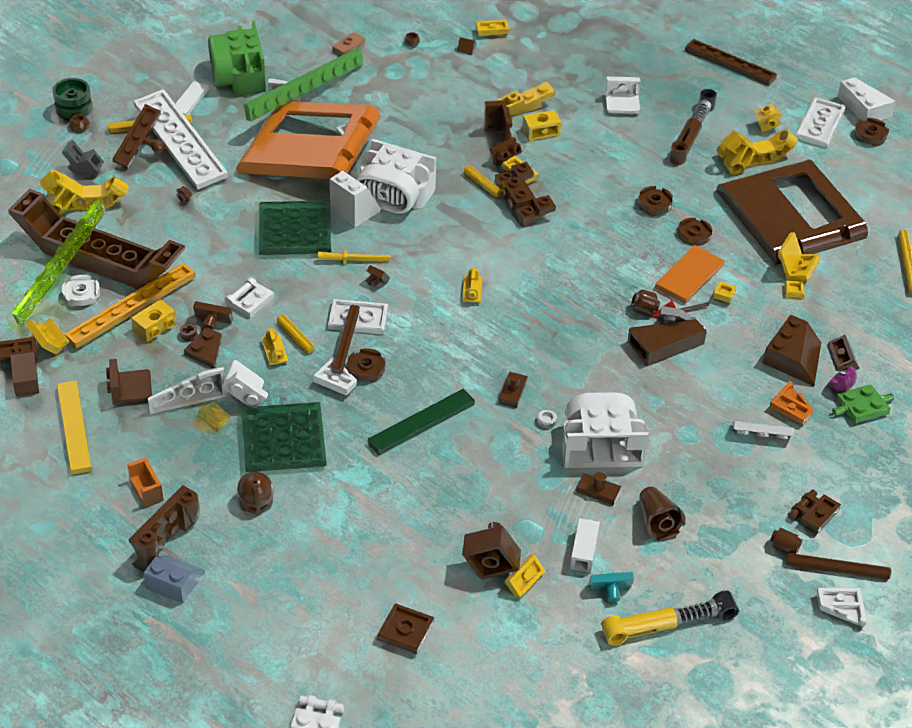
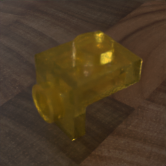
(213, 415)

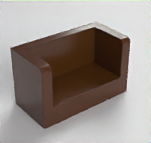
(24, 374)

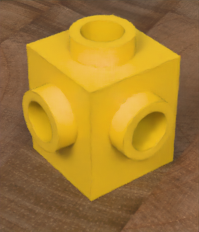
(768, 117)

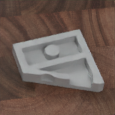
(673, 315)

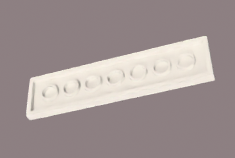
(183, 141)

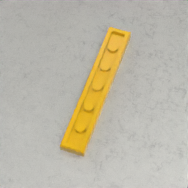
(74, 427)

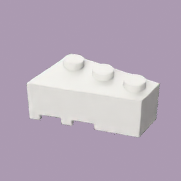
(865, 100)

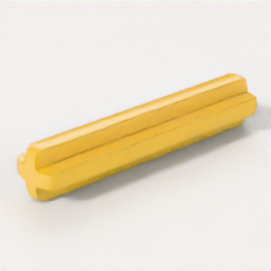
(482, 181)
(296, 334)

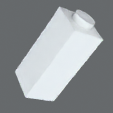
(584, 545)

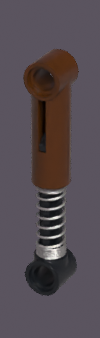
(692, 127)

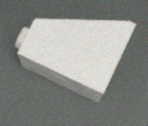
(351, 199)

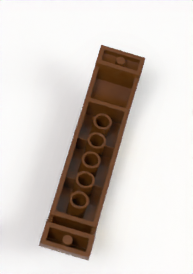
(100, 252)

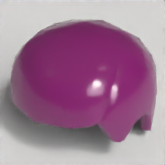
(843, 382)

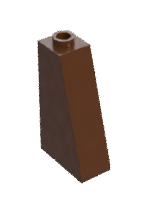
(666, 340)

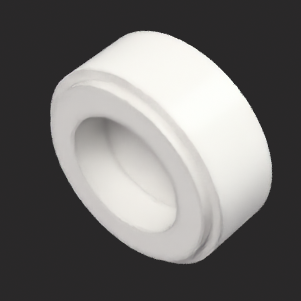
(547, 419)

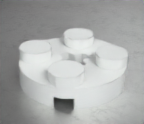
(75, 297)

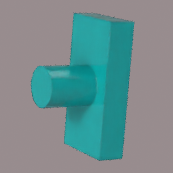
(611, 583)

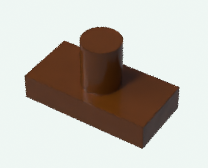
(212, 313)
(513, 389)
(598, 488)

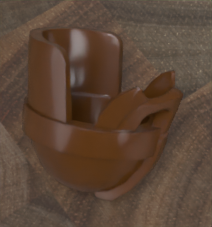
(255, 491)

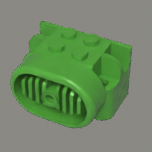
(238, 60)

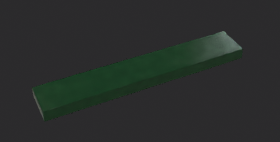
(421, 421)

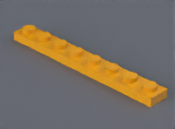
(129, 305)

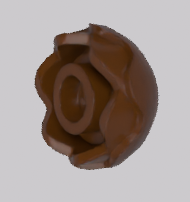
(79, 123)

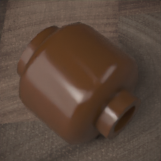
(645, 302)

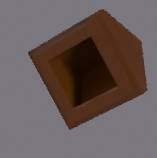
(466, 45)

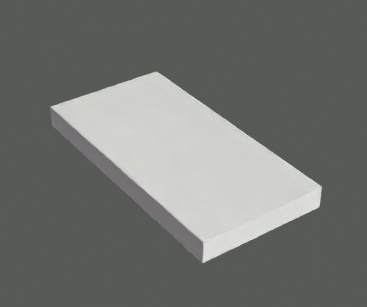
(820, 122)

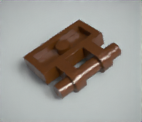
(819, 514)

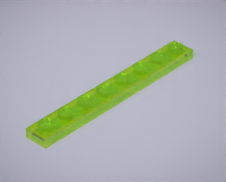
(59, 262)

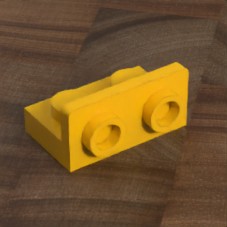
(48, 335)

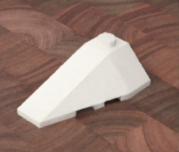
(193, 390)

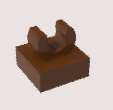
(378, 275)

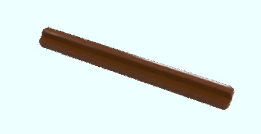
(346, 339)
(838, 566)

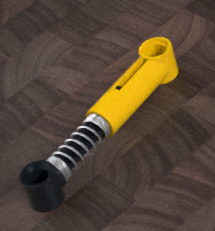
(619, 629)

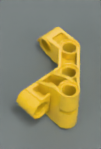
(740, 153)
(69, 195)

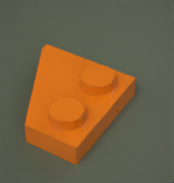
(792, 404)

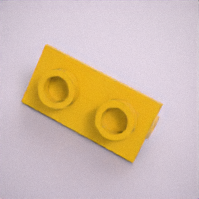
(472, 286)
(274, 347)

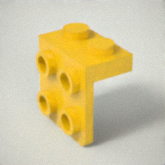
(795, 264)

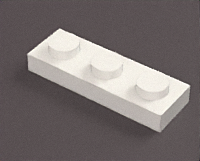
(763, 429)

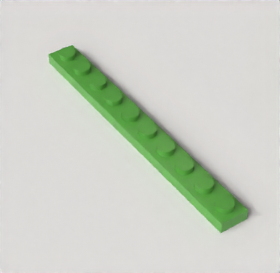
(303, 84)

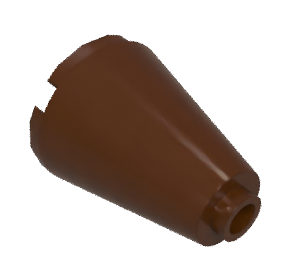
(660, 514)

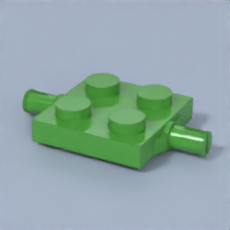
(863, 403)

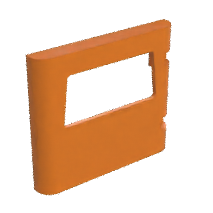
(305, 153)

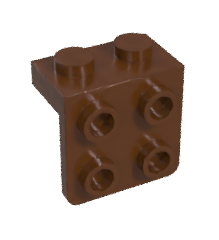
(497, 118)
(128, 385)

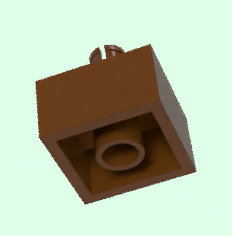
(491, 551)

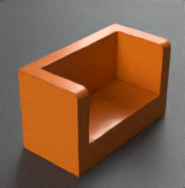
(145, 482)

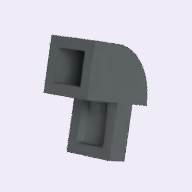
(82, 163)

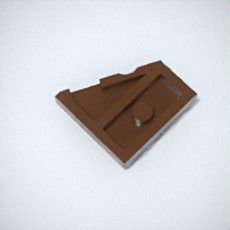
(205, 347)

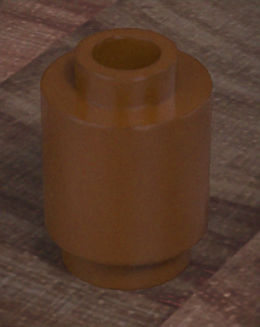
(786, 541)

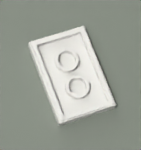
(370, 318)

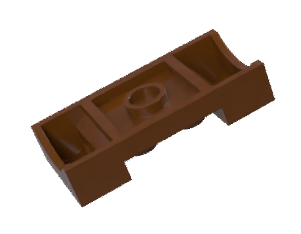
(177, 512)

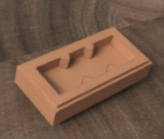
(348, 43)

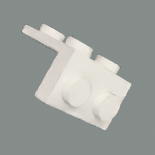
(622, 95)
(244, 385)

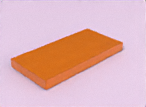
(690, 274)

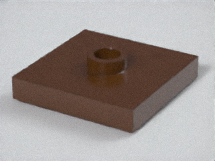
(405, 628)

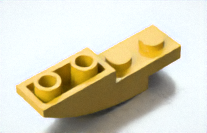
(528, 100)

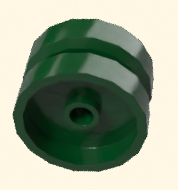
(72, 97)

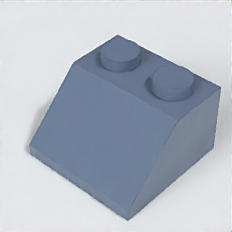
(172, 577)

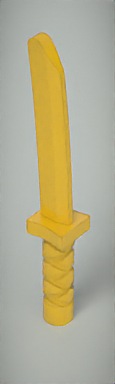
(353, 257)

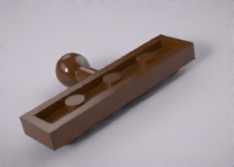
(137, 136)

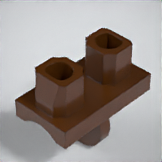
(503, 151)

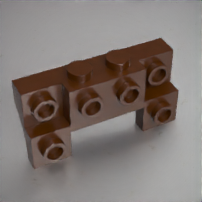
(520, 197)

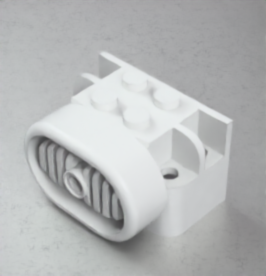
(398, 176)
(603, 432)

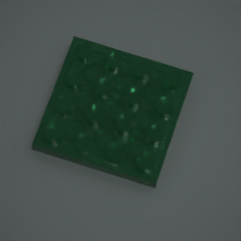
(294, 227)
(283, 437)

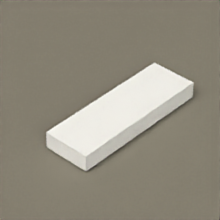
(191, 97)

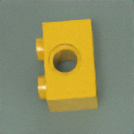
(541, 125)
(153, 320)

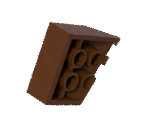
(795, 350)

